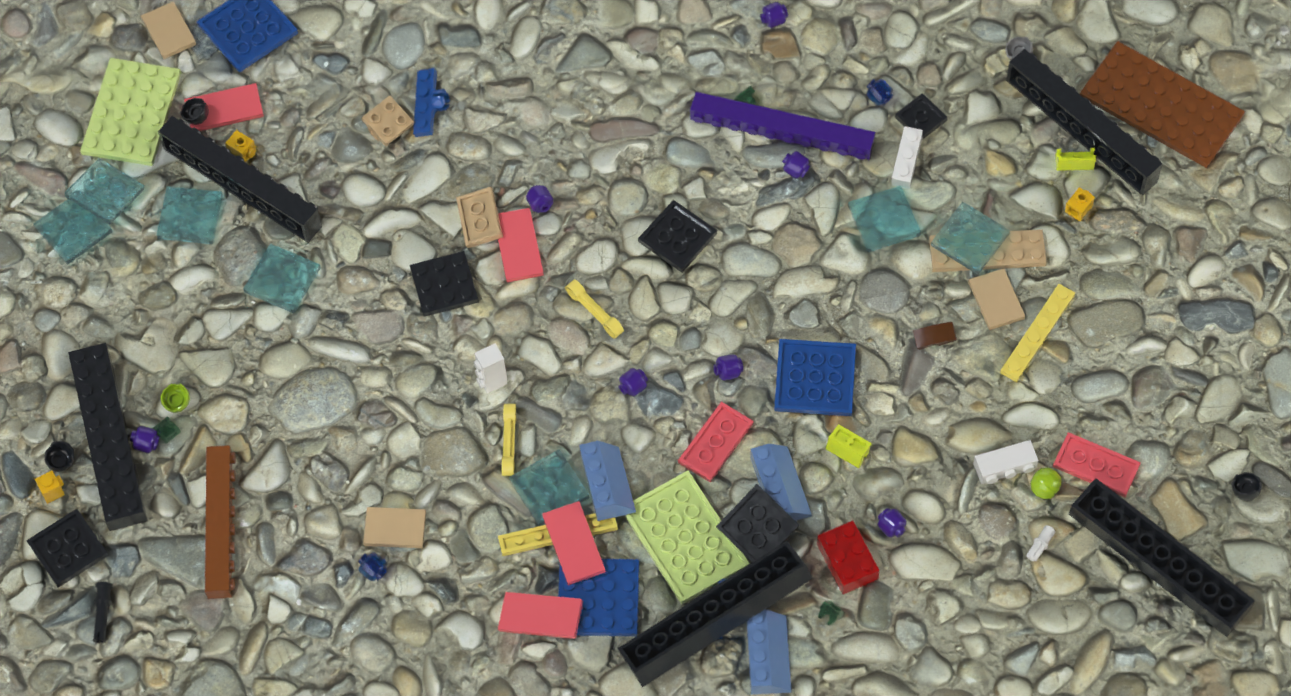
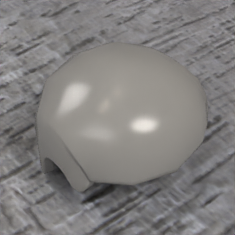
(1016, 45)

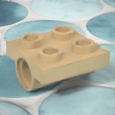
(387, 121)

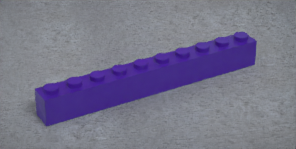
(782, 126)

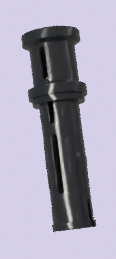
(102, 603)

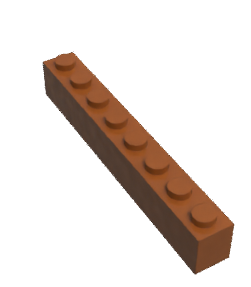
(219, 522)

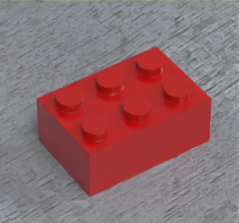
(848, 557)

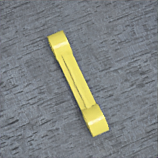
(610, 324)
(508, 460)

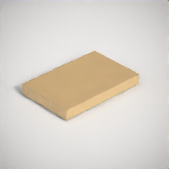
(168, 30)
(479, 217)
(996, 299)
(394, 527)

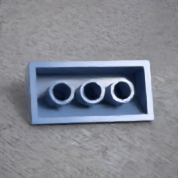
(779, 479)
(606, 480)
(768, 653)

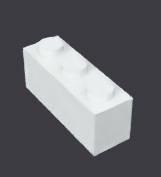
(907, 157)
(490, 368)
(1005, 462)

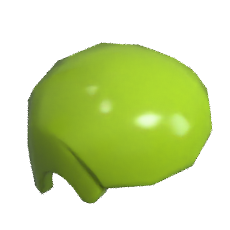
(175, 398)
(1046, 483)

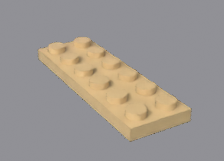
(1017, 251)

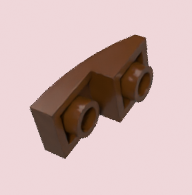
(935, 335)

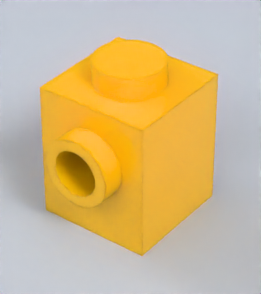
(241, 145)
(1079, 204)
(50, 486)

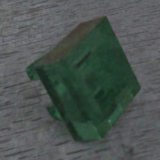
(746, 96)
(167, 430)
(832, 610)

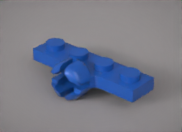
(428, 102)

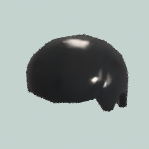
(194, 111)
(59, 456)
(1246, 486)

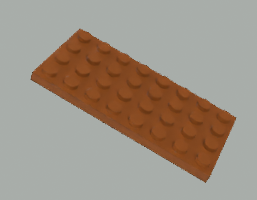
(1162, 104)

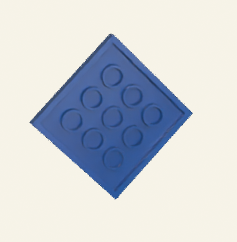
(247, 30)
(815, 377)
(608, 599)

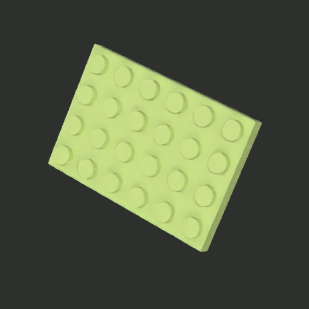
(130, 111)
(683, 538)

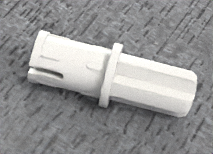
(1040, 543)

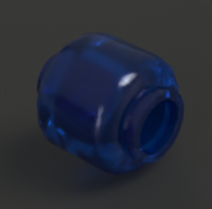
(879, 92)
(372, 566)

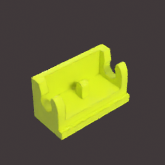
(1075, 160)
(848, 446)

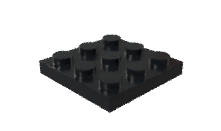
(677, 236)
(444, 283)
(757, 524)
(67, 548)

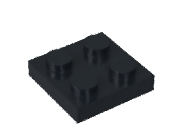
(921, 115)

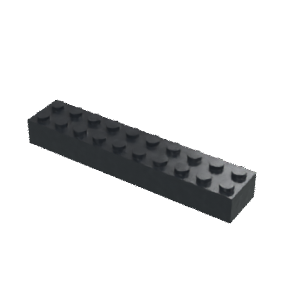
(1084, 121)
(240, 178)
(107, 437)
(1161, 557)
(715, 613)

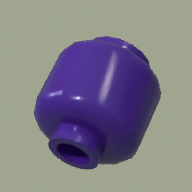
(774, 14)
(796, 164)
(539, 198)
(728, 367)
(633, 382)
(144, 439)
(892, 522)

